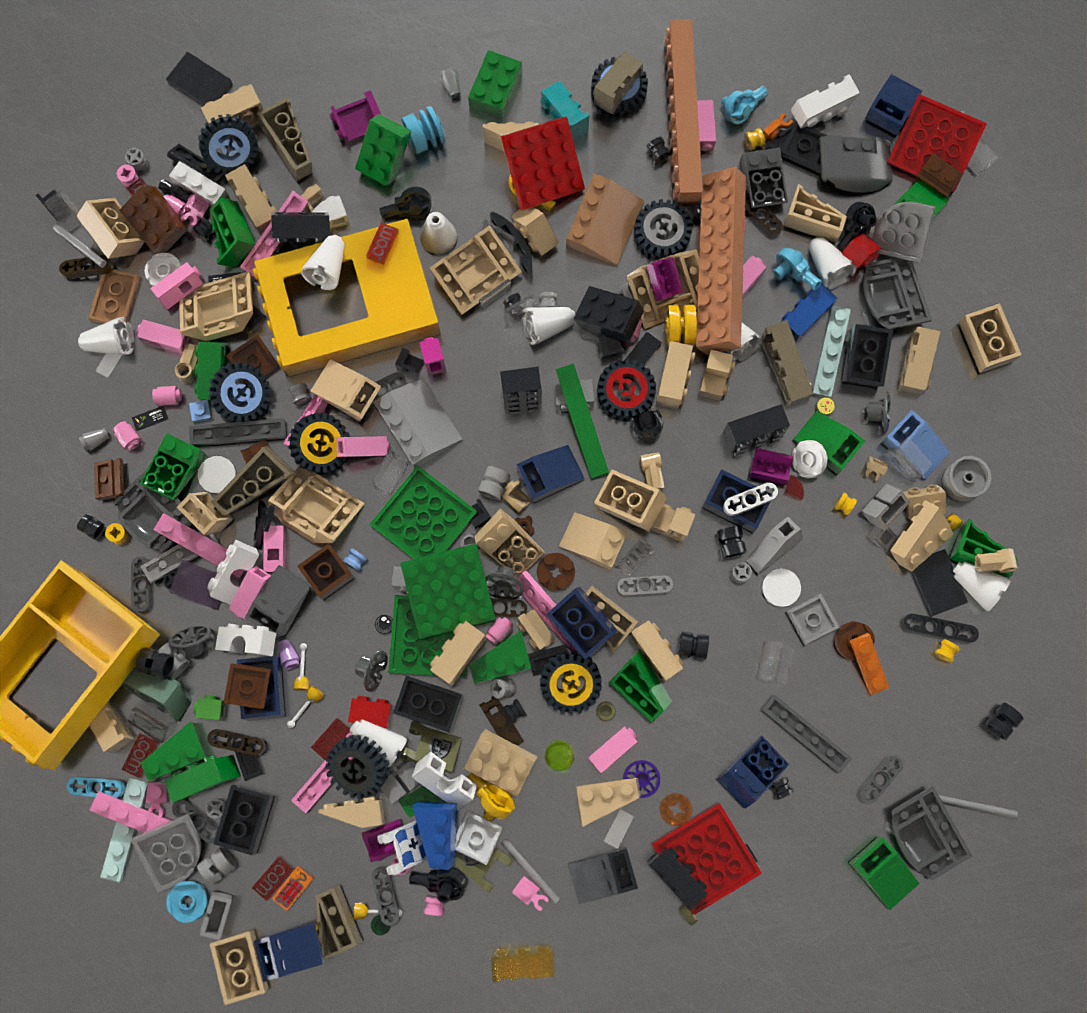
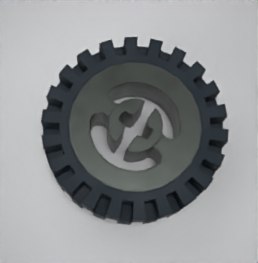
(365, 761)

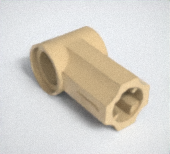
(187, 362)
(651, 466)
(1002, 560)

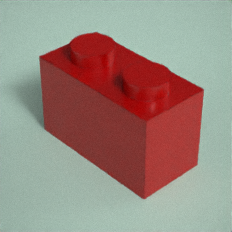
(862, 250)
(373, 712)

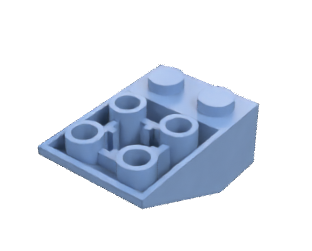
(922, 435)

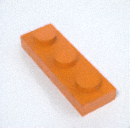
(869, 664)

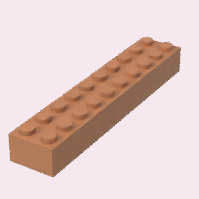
(683, 113)
(721, 261)

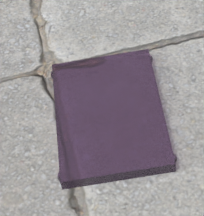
(192, 583)

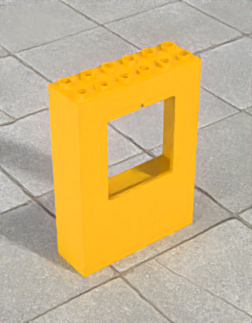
(393, 294)
(92, 628)

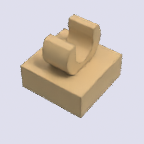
(877, 466)

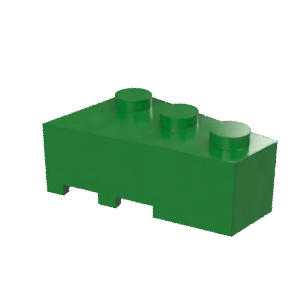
(232, 232)
(210, 359)
(973, 542)
(502, 661)
(642, 687)
(175, 754)
(201, 777)

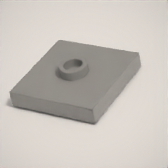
(813, 619)

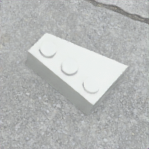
(825, 104)

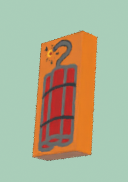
(292, 888)

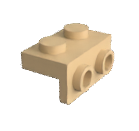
(916, 496)
(536, 629)

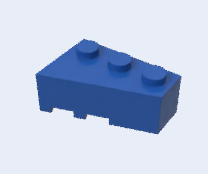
(438, 832)

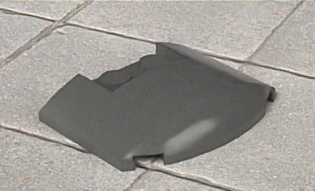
(855, 162)
(895, 294)
(141, 511)
(928, 835)

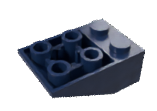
(893, 104)
(549, 472)
(753, 772)
(289, 952)

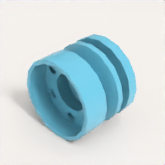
(424, 129)

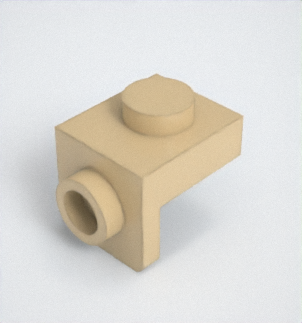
(312, 195)
(515, 496)

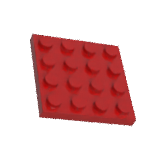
(939, 131)
(543, 162)
(714, 854)

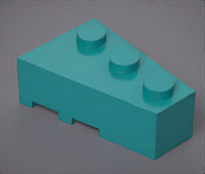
(560, 104)

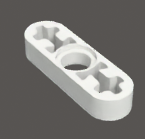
(762, 488)

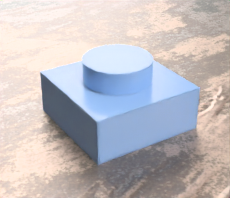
(200, 411)

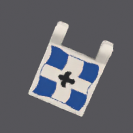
(407, 847)

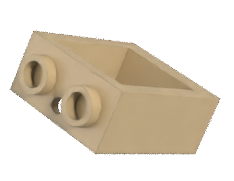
(202, 513)

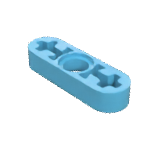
(104, 783)

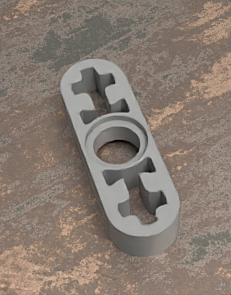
(650, 592)

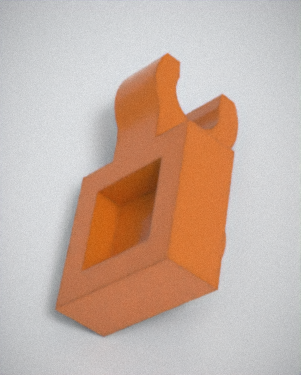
(772, 130)

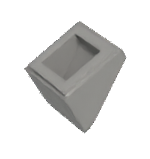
(881, 537)

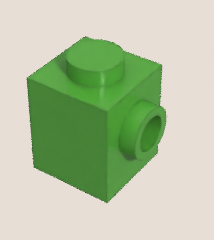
(209, 708)

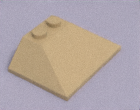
(475, 269)
(642, 289)
(217, 308)
(314, 506)

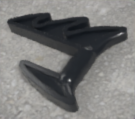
(262, 521)

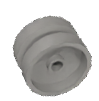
(969, 468)

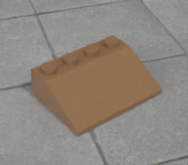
(604, 220)

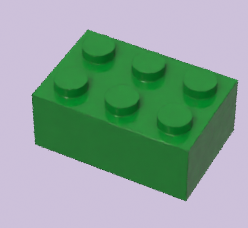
(495, 84)
(382, 149)

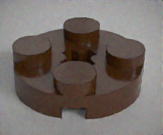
(546, 577)
(844, 634)

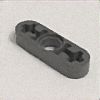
(134, 579)
(886, 765)
(189, 807)
(394, 910)

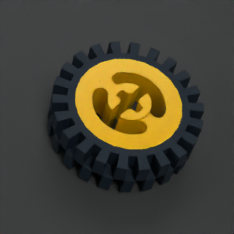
(300, 439)
(567, 698)

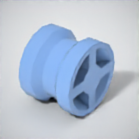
(354, 559)

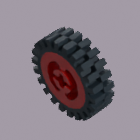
(638, 403)

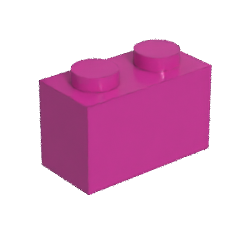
(432, 355)

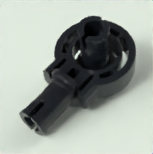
(409, 204)
(854, 219)
(442, 883)

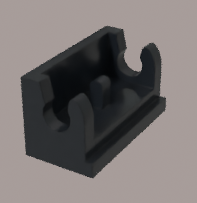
(539, 658)

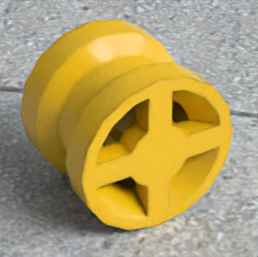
(754, 139)
(845, 504)
(120, 536)
(947, 651)

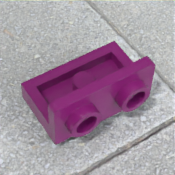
(664, 278)
(771, 466)
(380, 851)

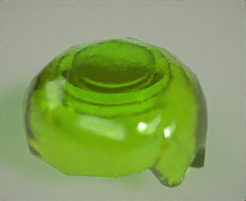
(559, 755)

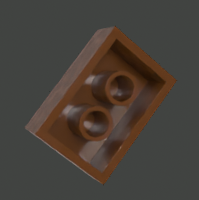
(153, 219)

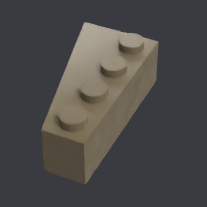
(285, 135)
(787, 363)
(256, 478)

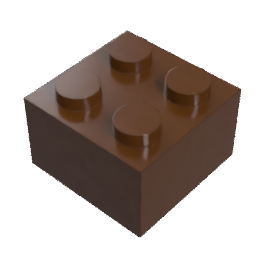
(325, 571)

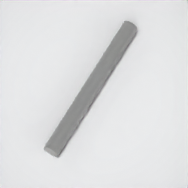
(79, 245)
(979, 807)
(530, 871)

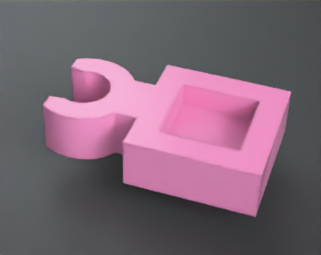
(195, 209)
(157, 794)
(527, 891)

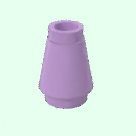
(288, 656)

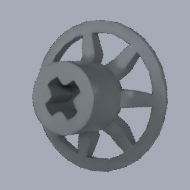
(878, 411)
(504, 580)
(191, 643)
(369, 669)

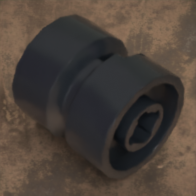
(731, 541)
(693, 645)
(155, 663)
(1004, 721)

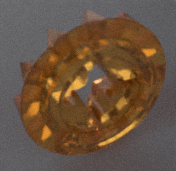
(684, 805)

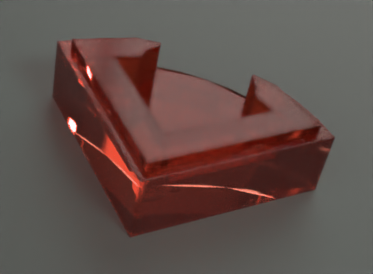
(794, 488)

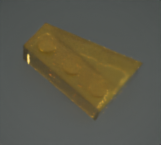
(522, 963)

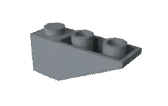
(775, 545)

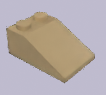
(593, 540)

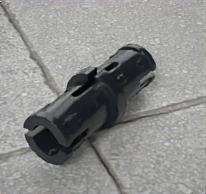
(176, 191)

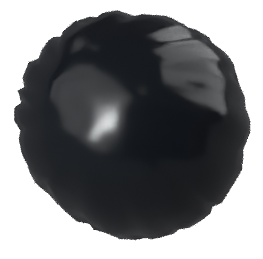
(648, 425)

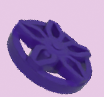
(643, 776)

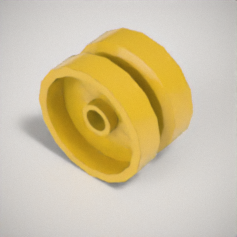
(685, 325)

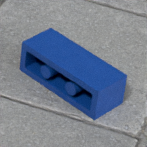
(809, 310)

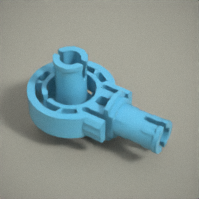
(743, 108)
(796, 266)

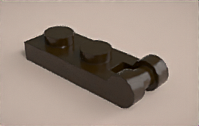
(501, 721)

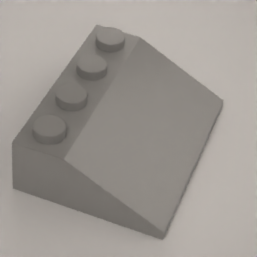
(417, 422)

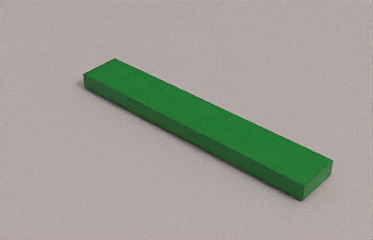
(582, 420)

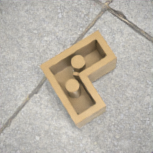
(536, 229)
(717, 370)
(673, 523)

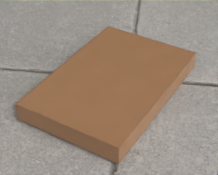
(114, 296)

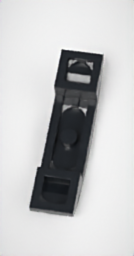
(507, 226)

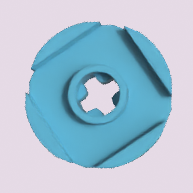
(178, 894)

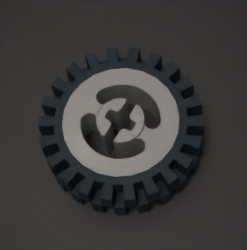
(671, 218)

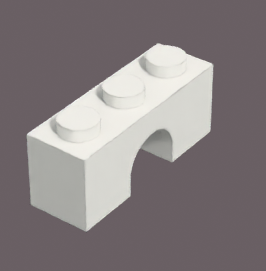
(197, 183)
(238, 557)
(256, 641)
(452, 790)

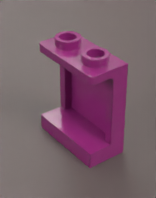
(354, 118)

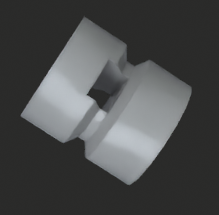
(493, 484)
(180, 660)
(222, 862)

